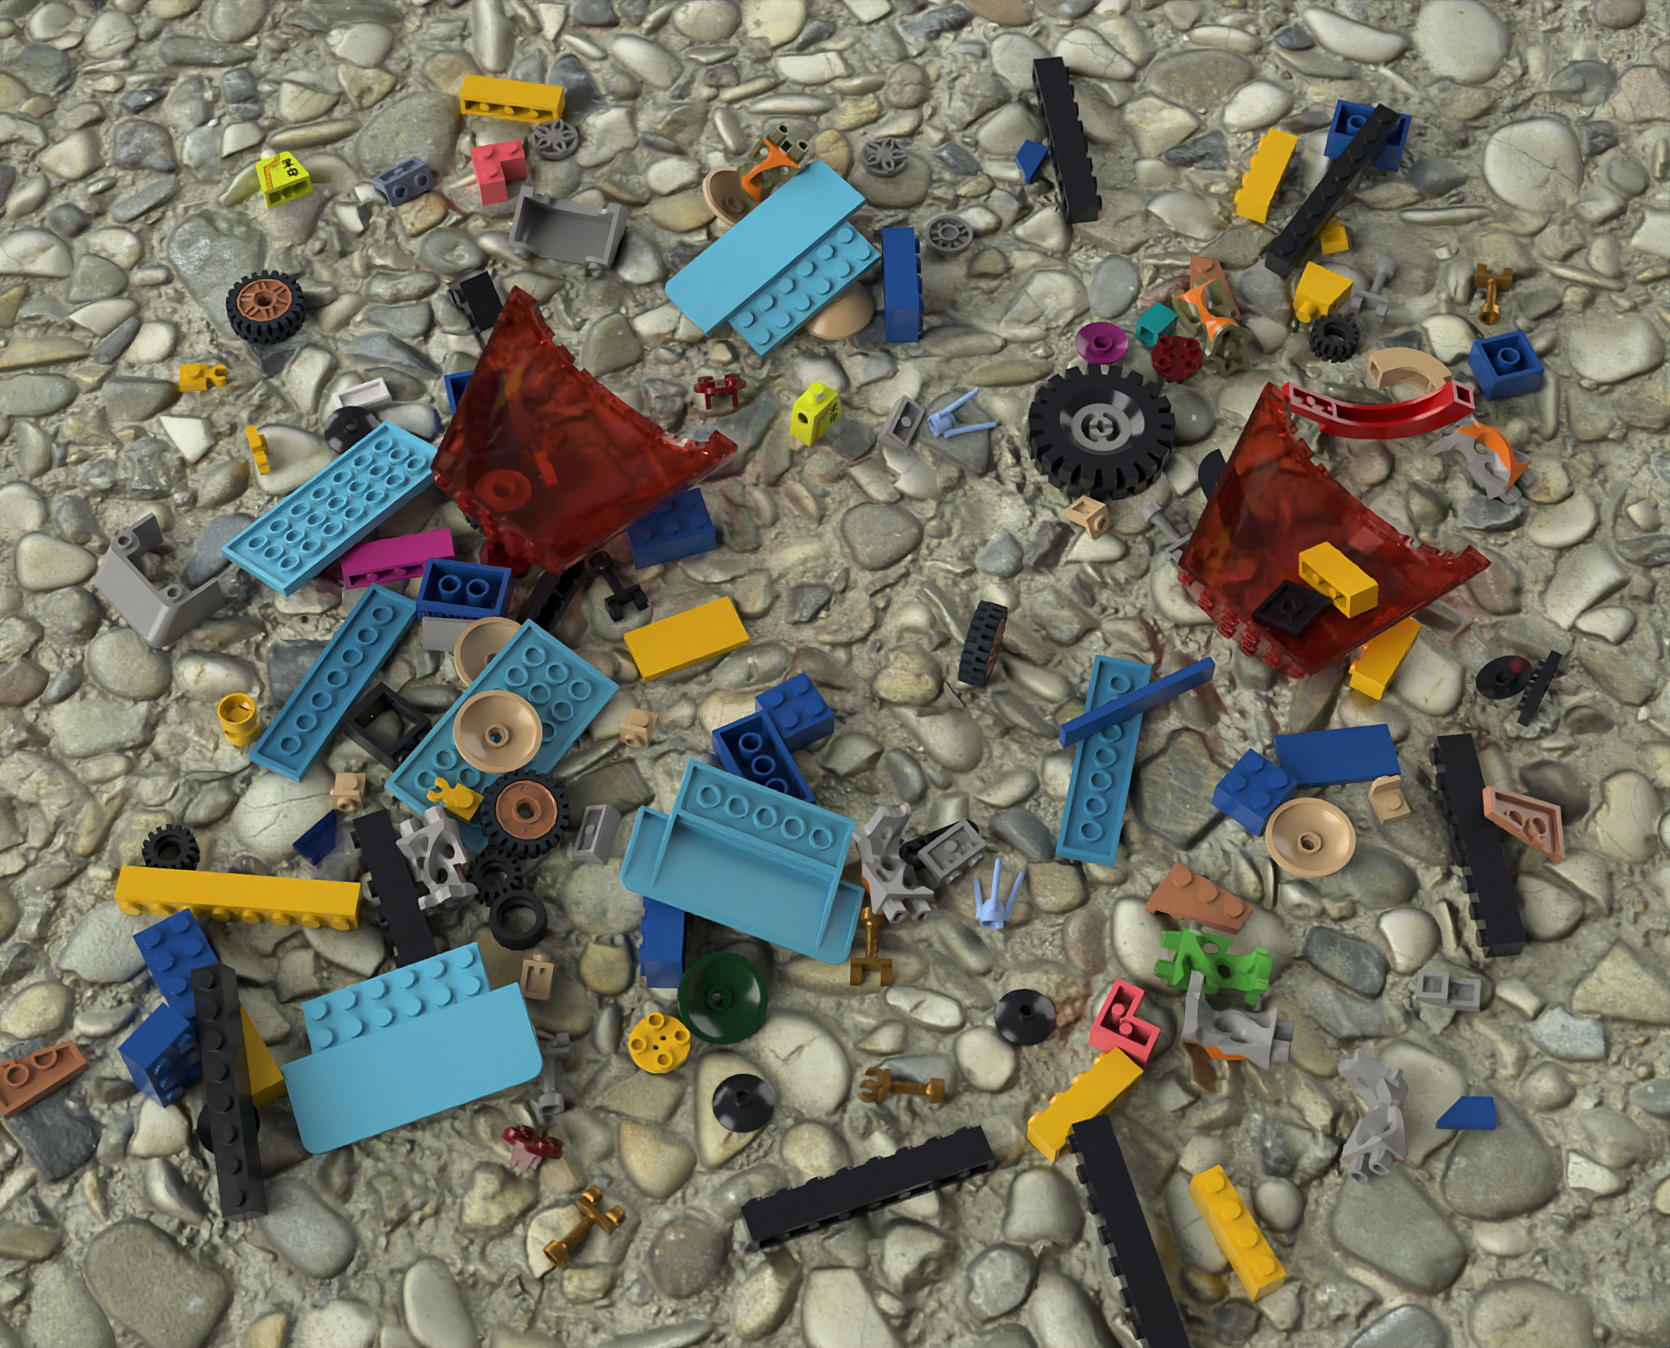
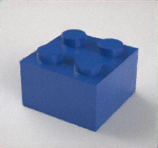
(1505, 365)
(797, 712)
(1253, 791)

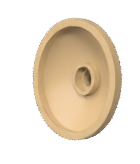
(725, 197)
(844, 316)
(480, 644)
(499, 715)
(1315, 825)

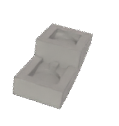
(1448, 992)

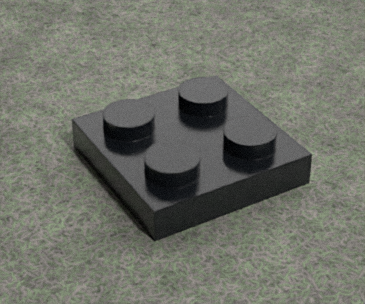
(1292, 610)
(1537, 687)

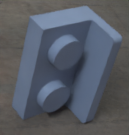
(405, 181)

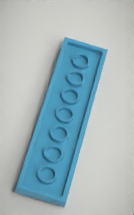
(334, 683)
(1102, 768)

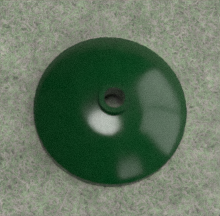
(741, 994)

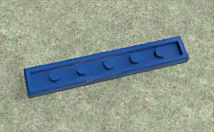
(1136, 702)

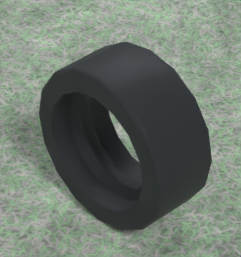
(511, 900)

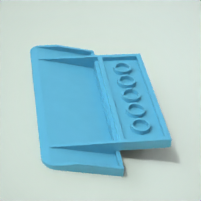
(778, 262)
(749, 862)
(408, 1049)

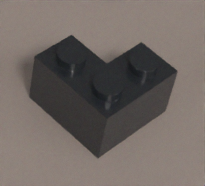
(478, 298)

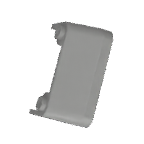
(153, 614)

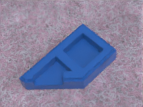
(1031, 158)
(1469, 1114)

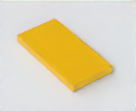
(686, 639)

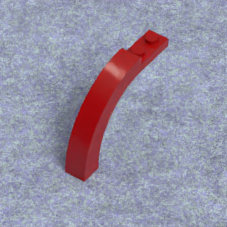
(1383, 421)

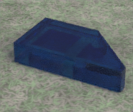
(318, 840)

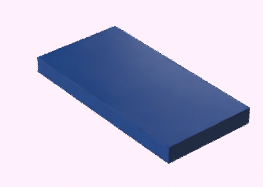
(1337, 756)

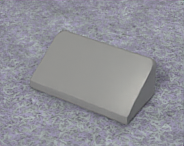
(901, 423)
(442, 633)
(596, 834)

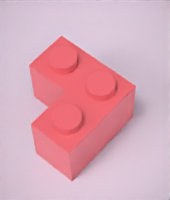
(496, 165)
(1119, 1026)

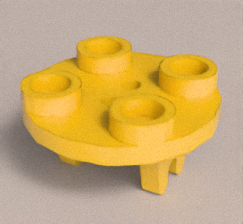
(648, 1035)

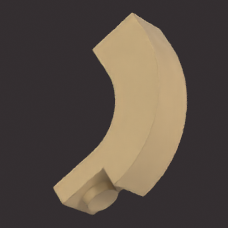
(1407, 367)

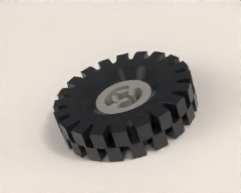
(1104, 406)

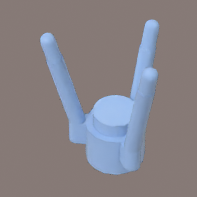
(943, 420)
(993, 913)

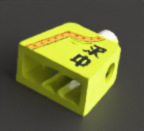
(282, 178)
(814, 413)

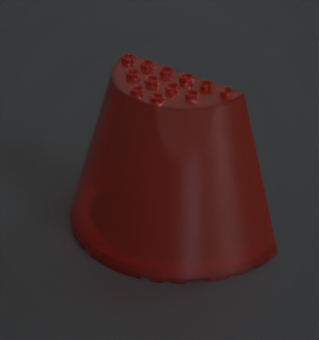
(553, 453)
(1281, 504)

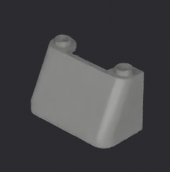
(566, 230)

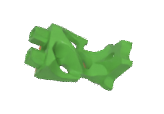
(1248, 972)

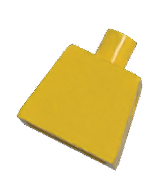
(1320, 292)

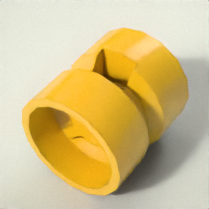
(239, 719)

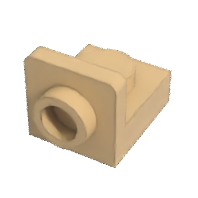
(1091, 515)
(639, 728)
(349, 791)
(1388, 800)
(538, 977)

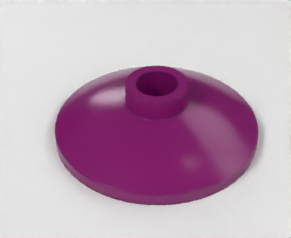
(1101, 343)

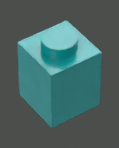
(1156, 323)

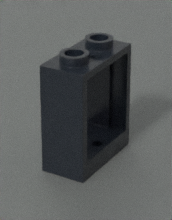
(368, 710)

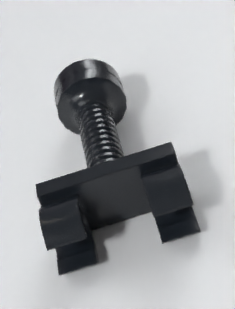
(601, 564)

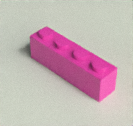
(394, 558)

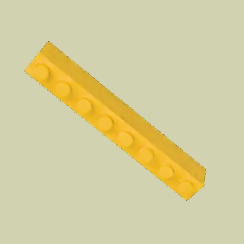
(240, 897)

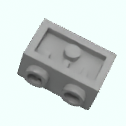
(953, 853)

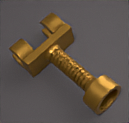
(1490, 312)
(871, 962)
(933, 1090)
(558, 1251)

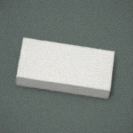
(366, 395)

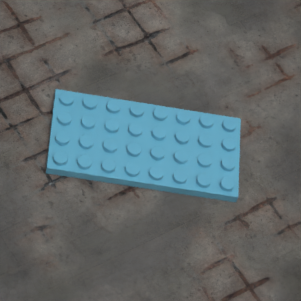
(334, 509)
(546, 674)

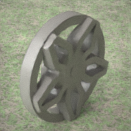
(554, 139)
(884, 157)
(948, 235)

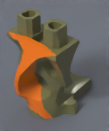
(781, 153)
(1199, 311)

